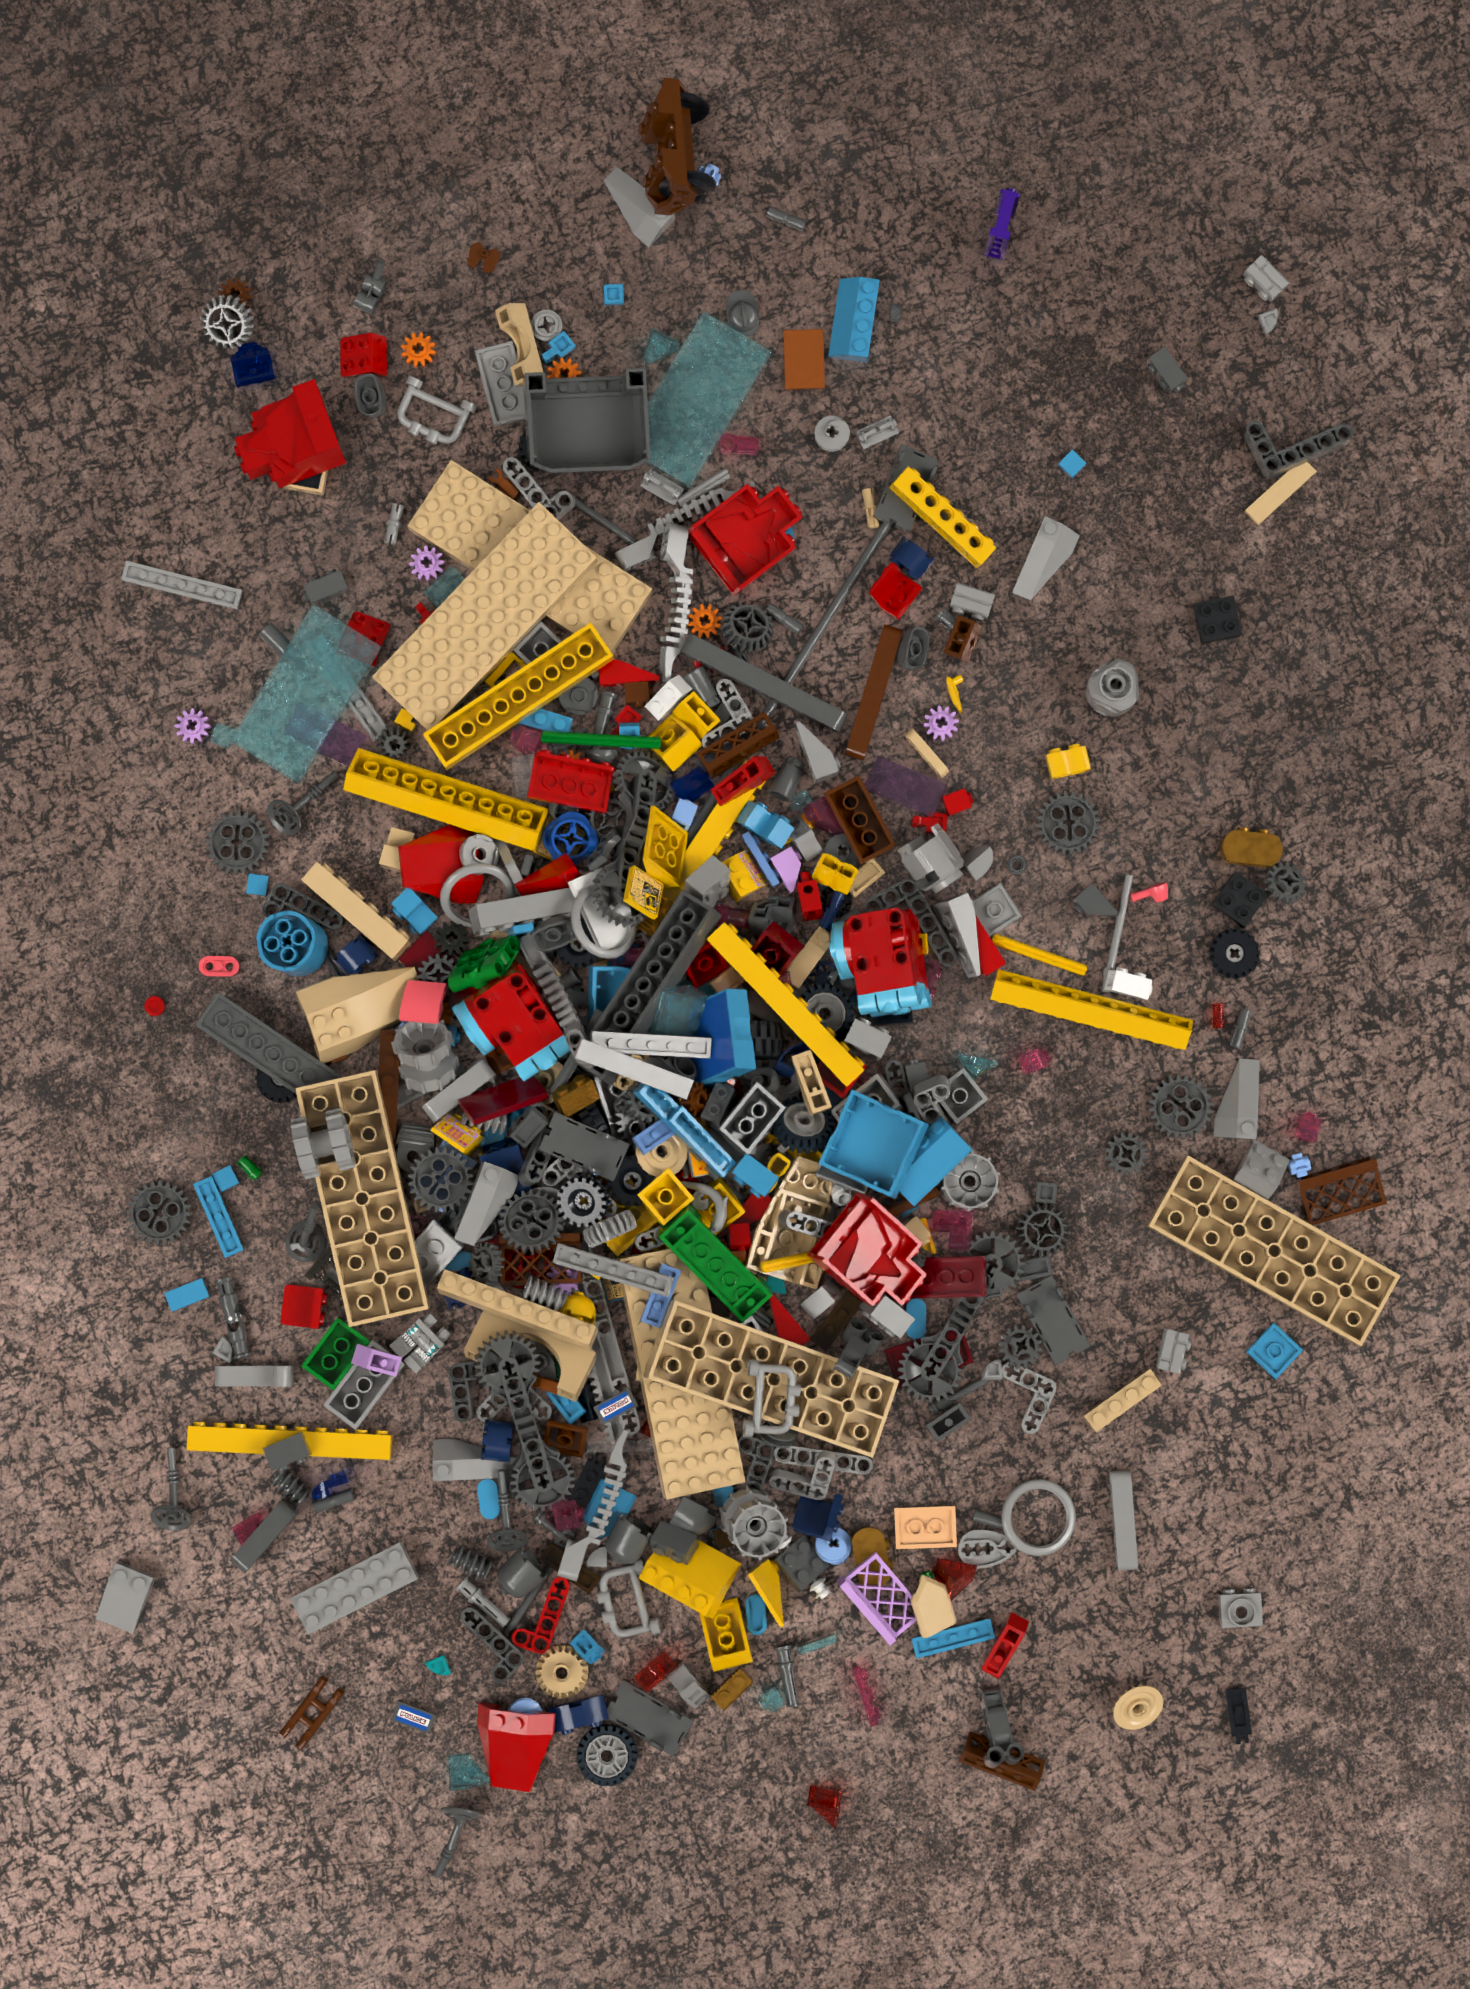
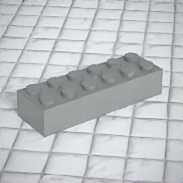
(520, 910)
(354, 1587)

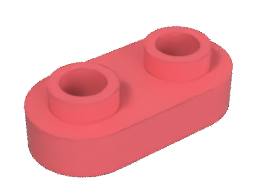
(219, 966)

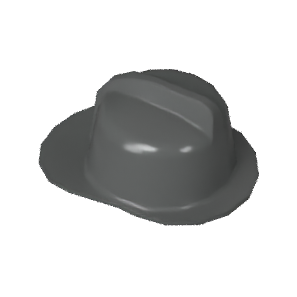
(742, 312)

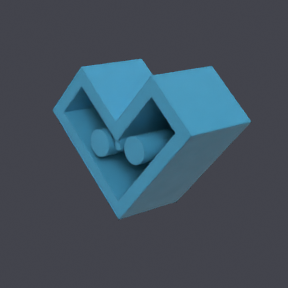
(766, 826)
(414, 910)
(755, 1175)

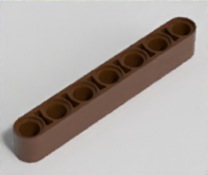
(873, 692)

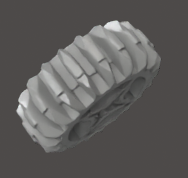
(228, 337)
(609, 1228)

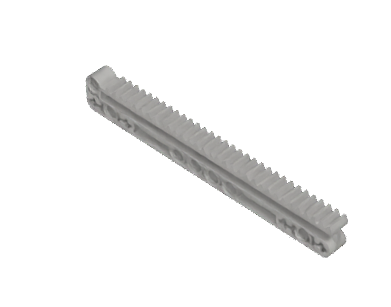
(609, 1362)

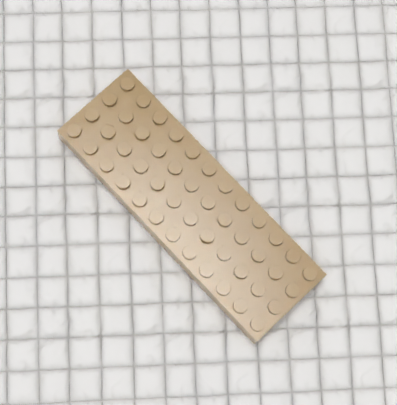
(472, 517)
(485, 617)
(366, 1204)
(1273, 1251)
(711, 1358)
(689, 1434)

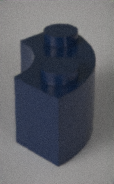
(784, 1065)
(579, 1713)

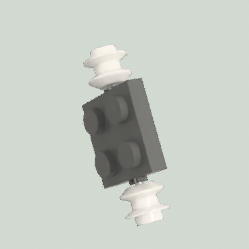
(803, 1565)

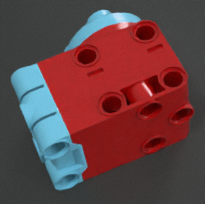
(885, 960)
(517, 1018)

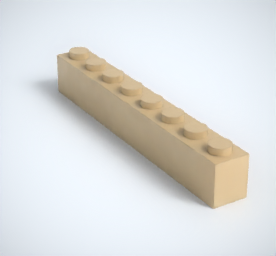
(517, 1309)

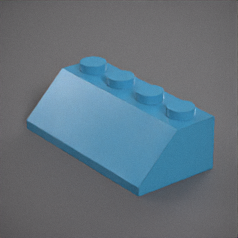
(854, 319)
(937, 1155)

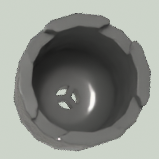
(628, 1539)
(520, 1573)

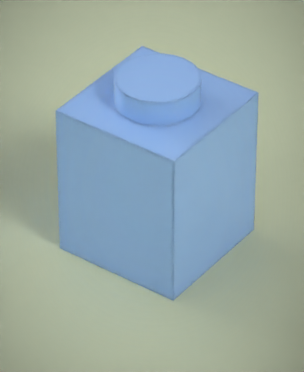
(684, 813)

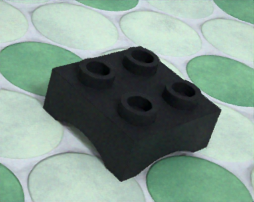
(1217, 619)
(1239, 899)

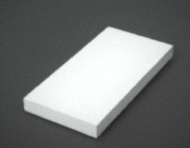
(604, 934)

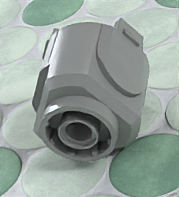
(1107, 698)
(932, 862)

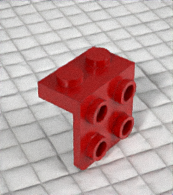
(363, 355)
(894, 591)
(371, 628)
(303, 1306)

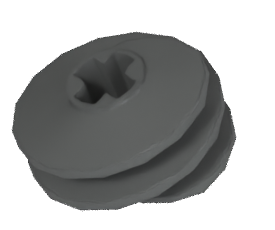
(840, 841)
(779, 1440)

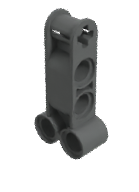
(859, 1342)
(998, 1728)

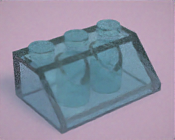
(679, 1011)

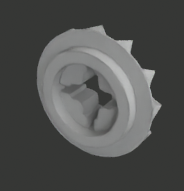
(538, 321)

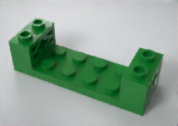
(714, 1263)

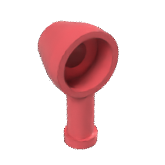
(1158, 892)

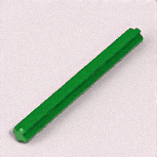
(601, 739)

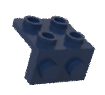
(818, 1517)

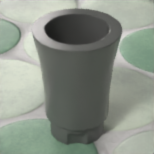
(702, 686)
(787, 780)

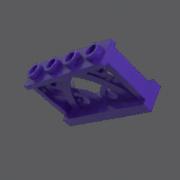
(999, 235)

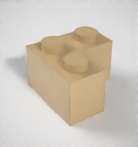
(390, 854)

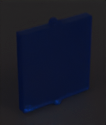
(692, 784)

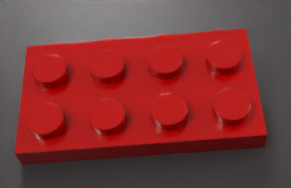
(570, 781)

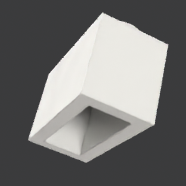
(668, 697)

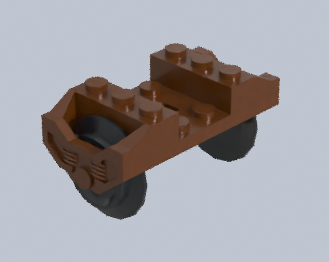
(672, 177)

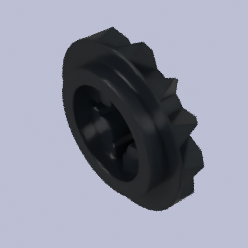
(844, 908)

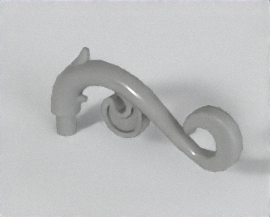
(702, 1189)

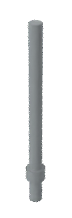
(1118, 928)

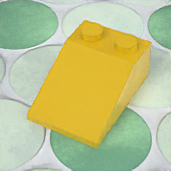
(726, 1637)

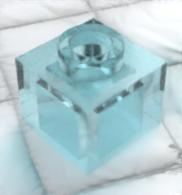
(771, 1699)

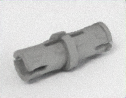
(394, 524)

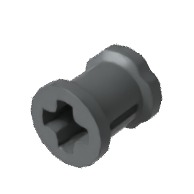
(946, 619)

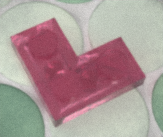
(958, 1224)

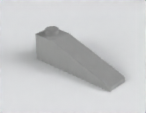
(636, 207)
(1048, 553)
(959, 921)
(1239, 1106)
(488, 1195)
(463, 1461)

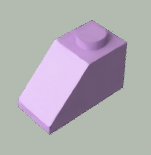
(788, 866)
(376, 1360)

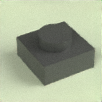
(1046, 1192)

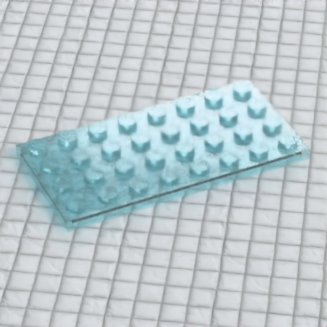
(701, 396)
(306, 693)

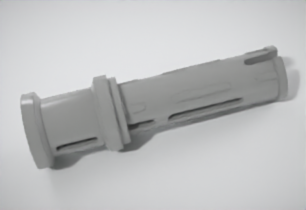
(475, 1595)

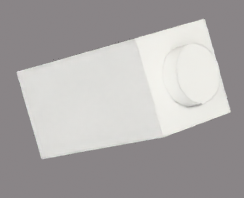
(1130, 985)

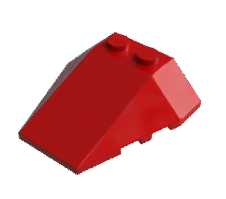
(433, 858)
(514, 1744)

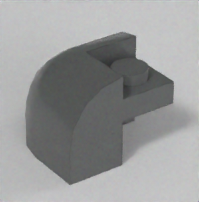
(775, 908)
(694, 1517)

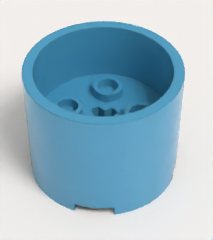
(308, 944)

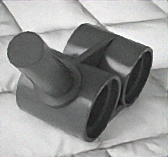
(373, 289)

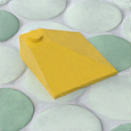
(664, 849)
(767, 1583)

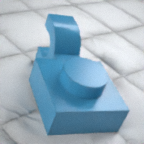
(559, 346)

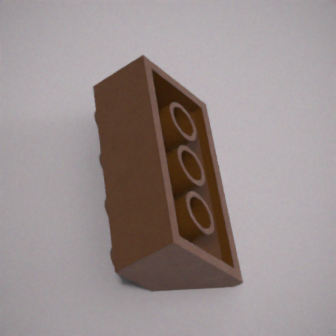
(860, 820)

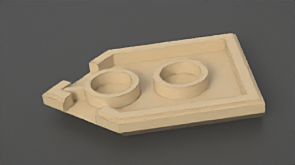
(932, 1607)

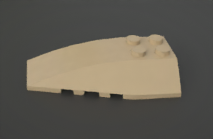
(352, 1009)
(800, 1193)

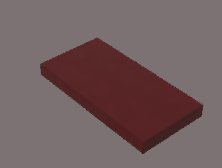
(419, 952)
(502, 1099)
(953, 1277)
(895, 1353)

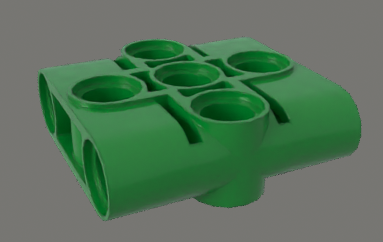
(483, 963)

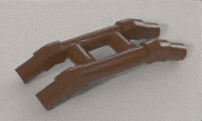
(299, 1713)

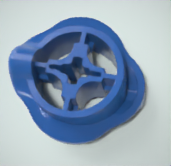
(549, 834)

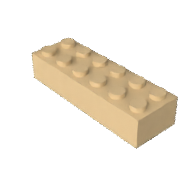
(353, 909)

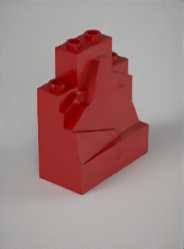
(290, 439)
(746, 535)
(870, 1253)

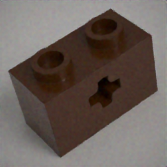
(963, 639)

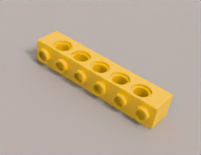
(931, 515)

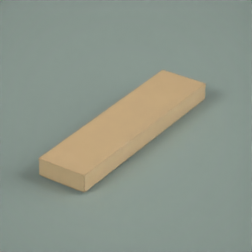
(1279, 492)

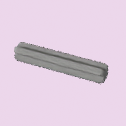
(704, 487)

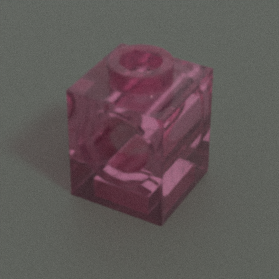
(1034, 1060)
(1307, 1127)
(562, 1509)

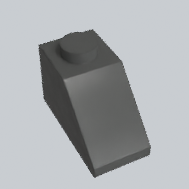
(1093, 903)

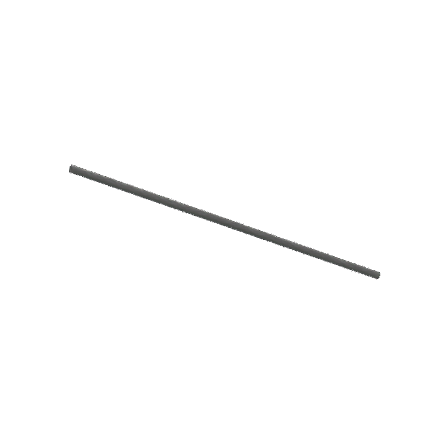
(800, 659)

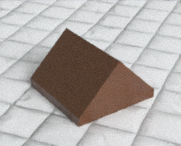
(566, 1437)

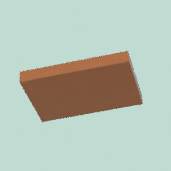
(804, 359)

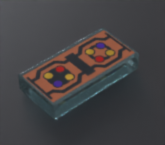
(816, 1644)

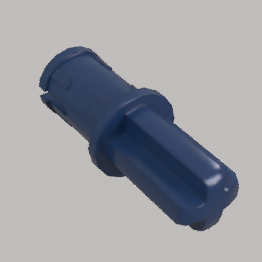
(831, 910)

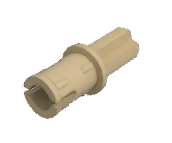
(870, 506)

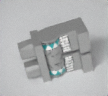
(424, 1337)

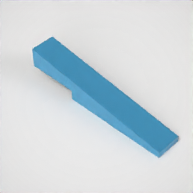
(686, 1127)

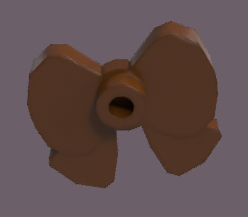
(490, 258)

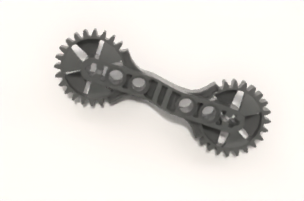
(637, 798)
(959, 1322)
(524, 1420)

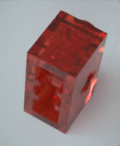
(655, 1670)

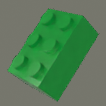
(334, 1353)

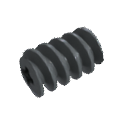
(290, 1486)
(470, 1563)

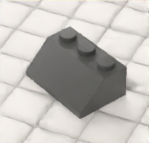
(751, 1119)

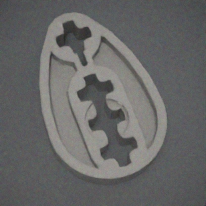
(984, 1536)

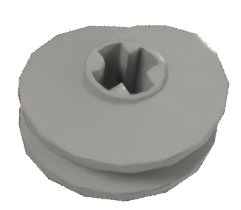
(823, 437)

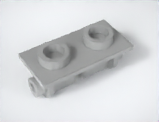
(877, 432)
(661, 487)

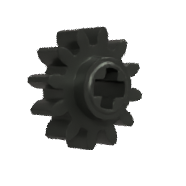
(459, 940)

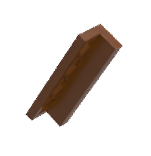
(741, 751)
(1018, 1773)

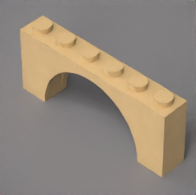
(573, 1360)

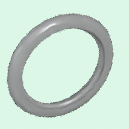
(464, 871)
(584, 940)
(1007, 1511)

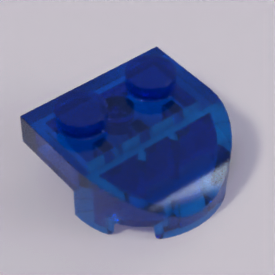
(252, 365)
(325, 1488)

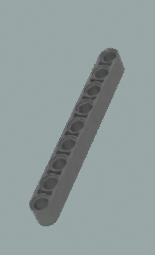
(764, 683)

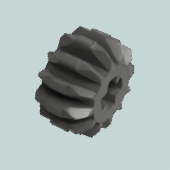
(402, 739)

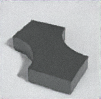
(602, 851)

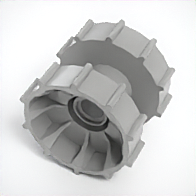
(425, 1055)
(323, 1143)
(985, 1183)
(765, 1535)

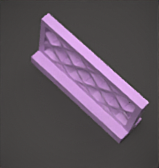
(865, 1605)

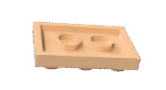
(925, 1527)

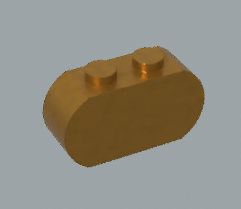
(1251, 848)
(866, 1542)

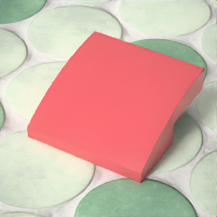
(422, 1001)

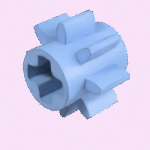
(712, 171)
(1299, 1165)

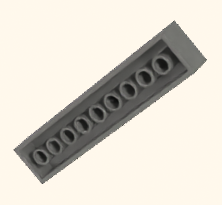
(658, 967)

